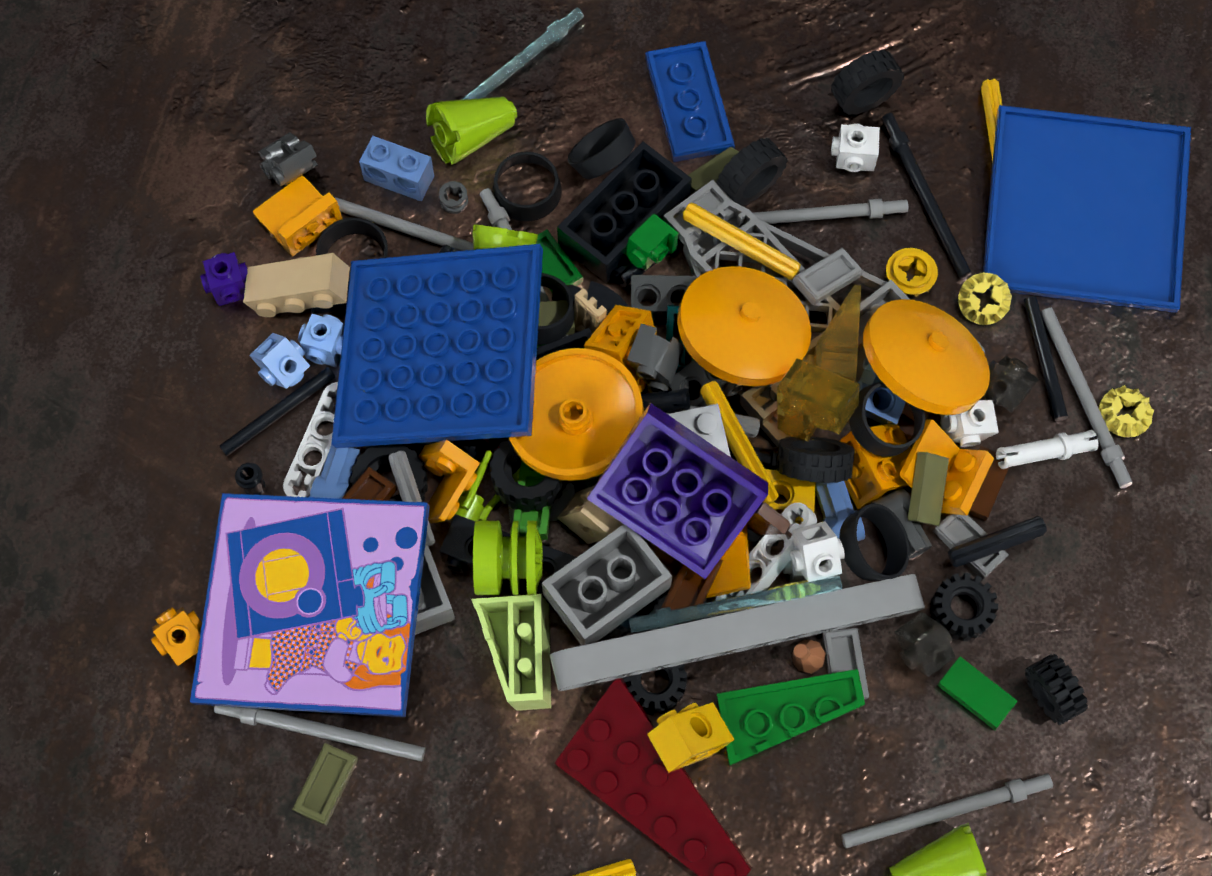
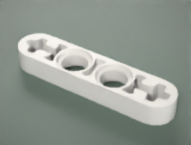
(310, 442)
(774, 564)

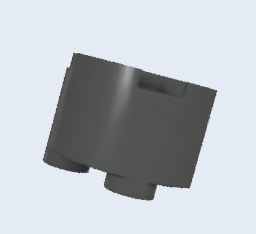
(287, 159)
(655, 358)

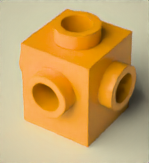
(180, 647)

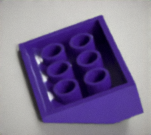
(678, 491)

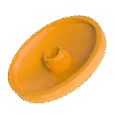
(743, 325)
(926, 357)
(579, 414)

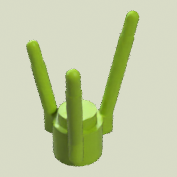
(471, 503)

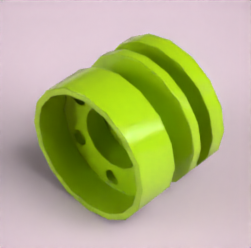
(506, 557)

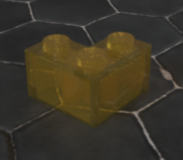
(814, 399)

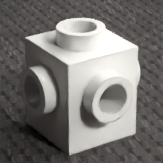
(856, 147)
(971, 426)
(817, 552)

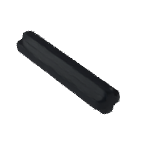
(997, 541)

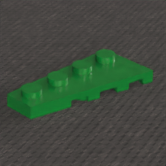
(783, 710)

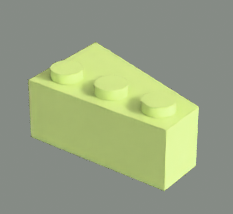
(520, 647)

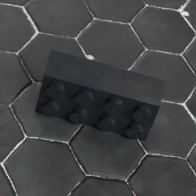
(634, 191)

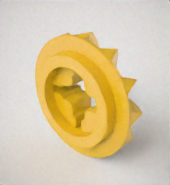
(925, 268)

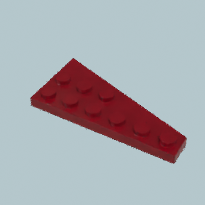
(624, 770)

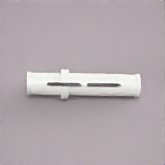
(1060, 446)

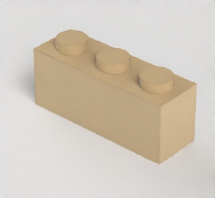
(297, 285)

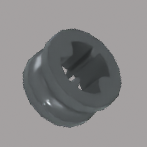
(452, 206)

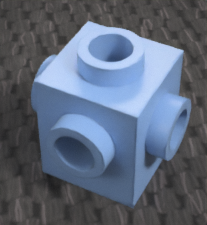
(322, 339)
(280, 361)

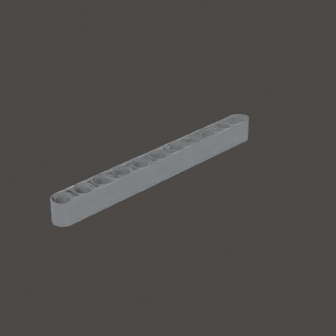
(735, 632)

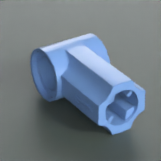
(336, 473)
(837, 506)

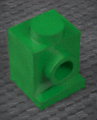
(651, 242)

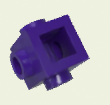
(225, 278)

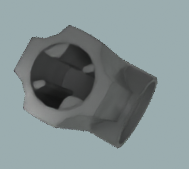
(899, 504)

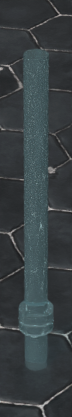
(555, 32)
(666, 617)

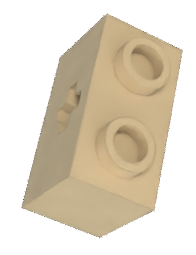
(587, 519)

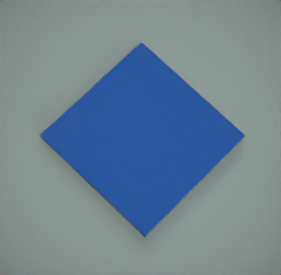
(1088, 208)

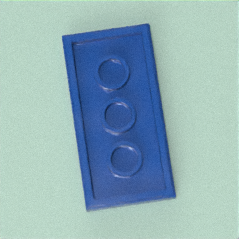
(689, 101)

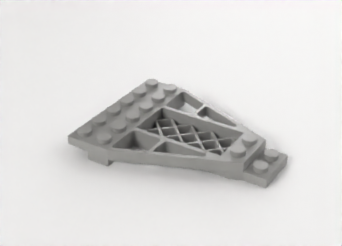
(704, 251)

